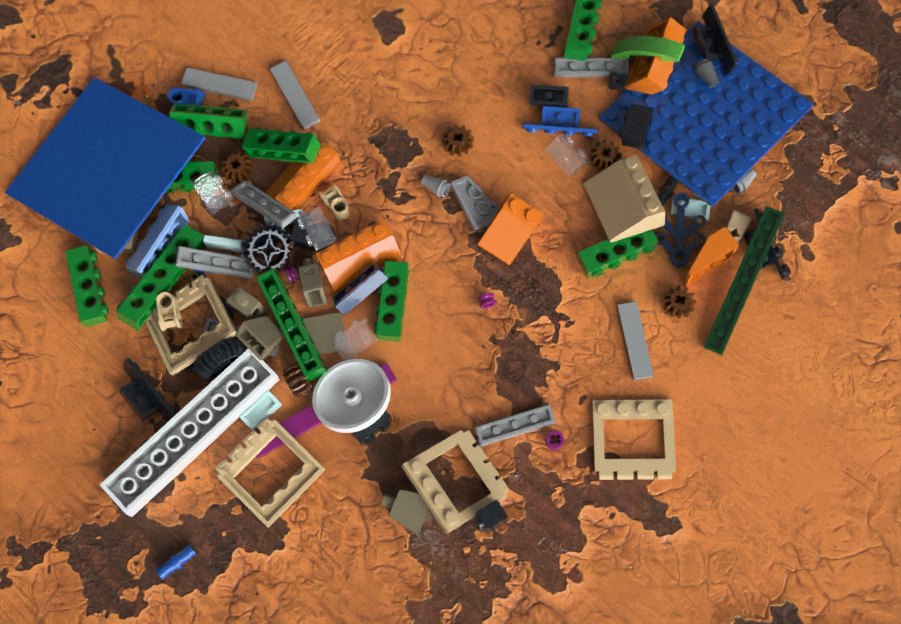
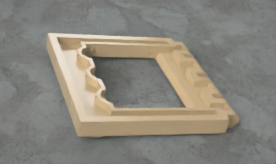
(189, 354)
(633, 409)
(289, 491)
(434, 494)

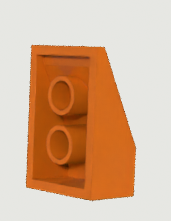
(510, 228)
(717, 250)

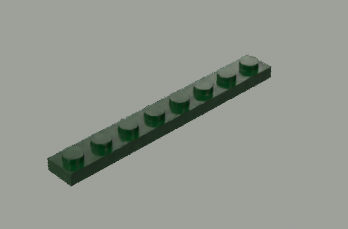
(744, 281)

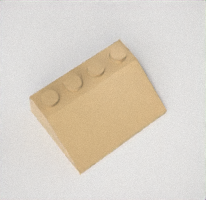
(625, 199)

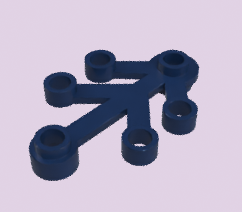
(680, 234)

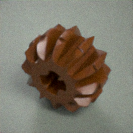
(457, 134)
(607, 149)
(235, 161)
(677, 308)
(296, 380)

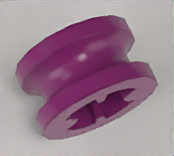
(291, 273)
(486, 300)
(555, 446)

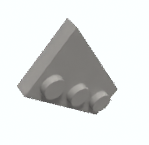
(474, 203)

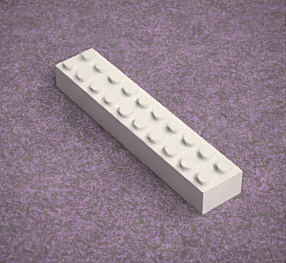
(189, 432)

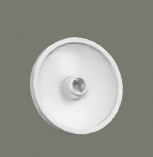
(351, 395)

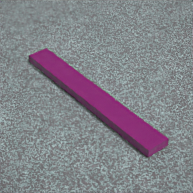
(307, 419)

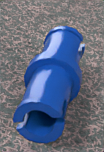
(175, 562)

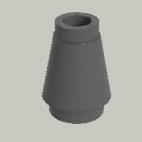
(707, 72)

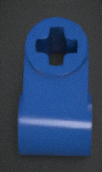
(188, 96)

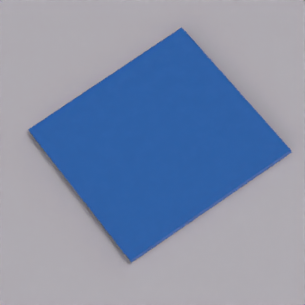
(713, 133)
(105, 167)

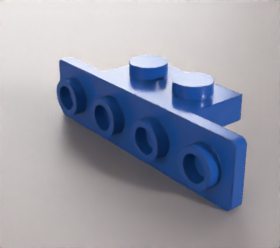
(560, 119)

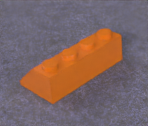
(649, 72)
(302, 179)
(356, 253)

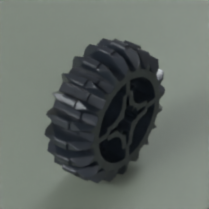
(281, 250)
(218, 358)

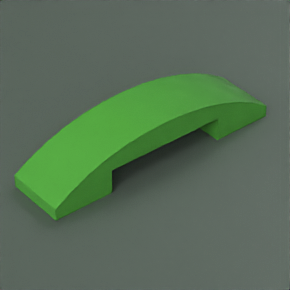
(648, 46)

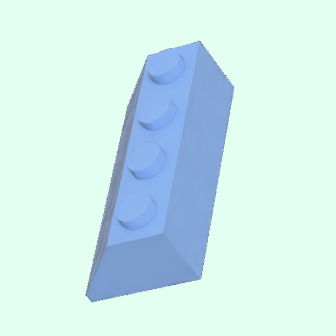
(158, 235)

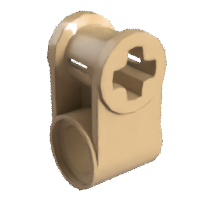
(333, 199)
(738, 224)
(169, 315)

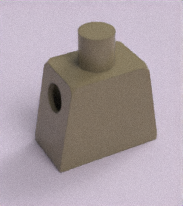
(312, 284)
(245, 305)
(260, 336)
(407, 509)

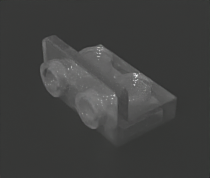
(566, 154)
(212, 192)
(317, 228)
(354, 340)

